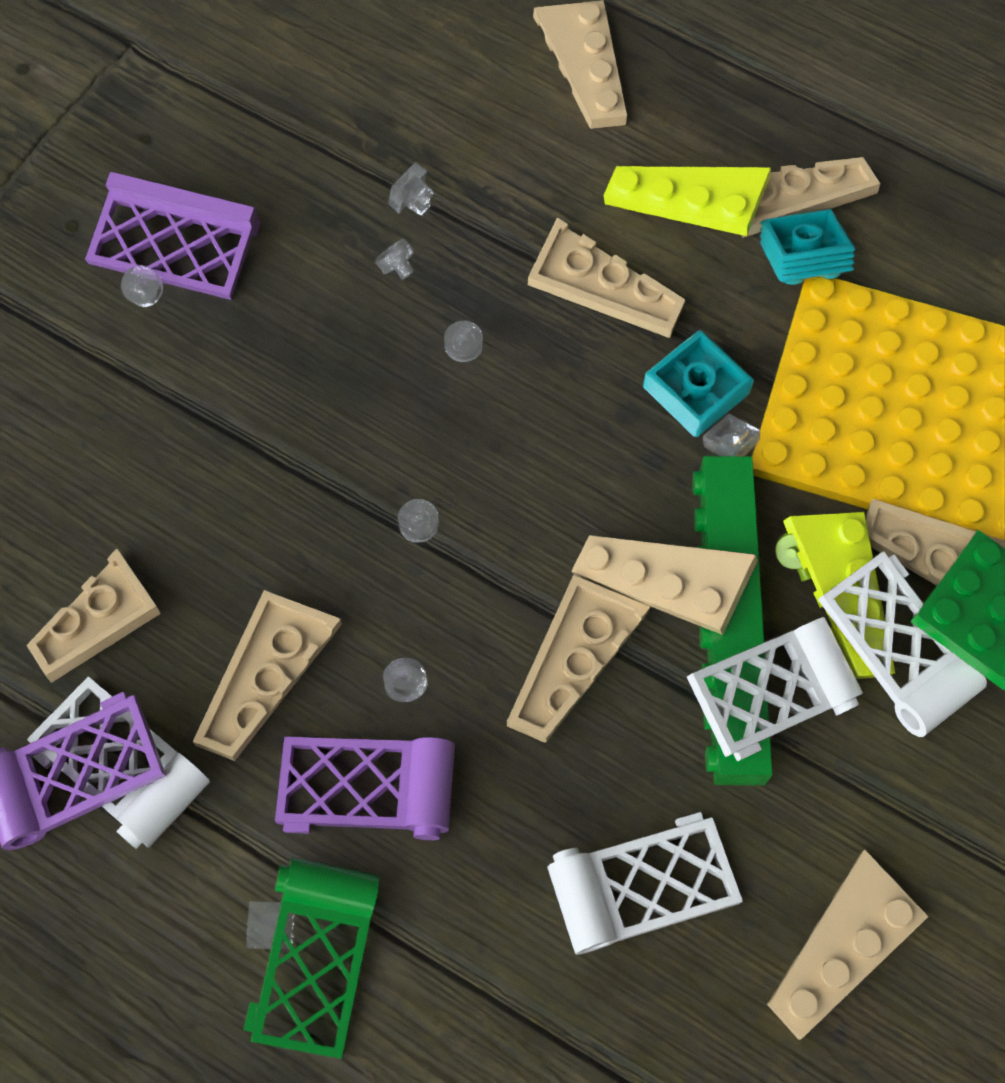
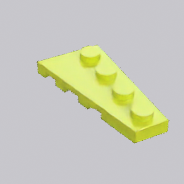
(694, 195)
(832, 551)

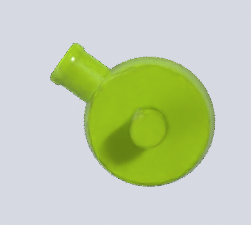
(786, 553)

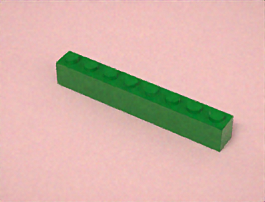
(730, 525)

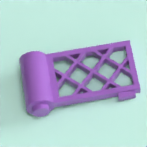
(422, 793)
(24, 802)

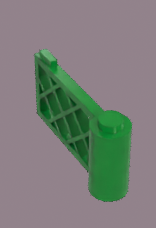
(327, 895)

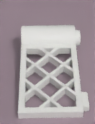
(815, 666)
(927, 695)
(146, 810)
(587, 894)

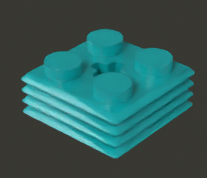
(807, 246)
(698, 361)

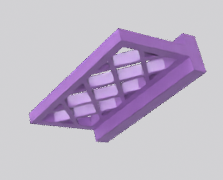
(189, 209)

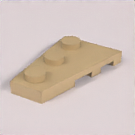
(98, 617)

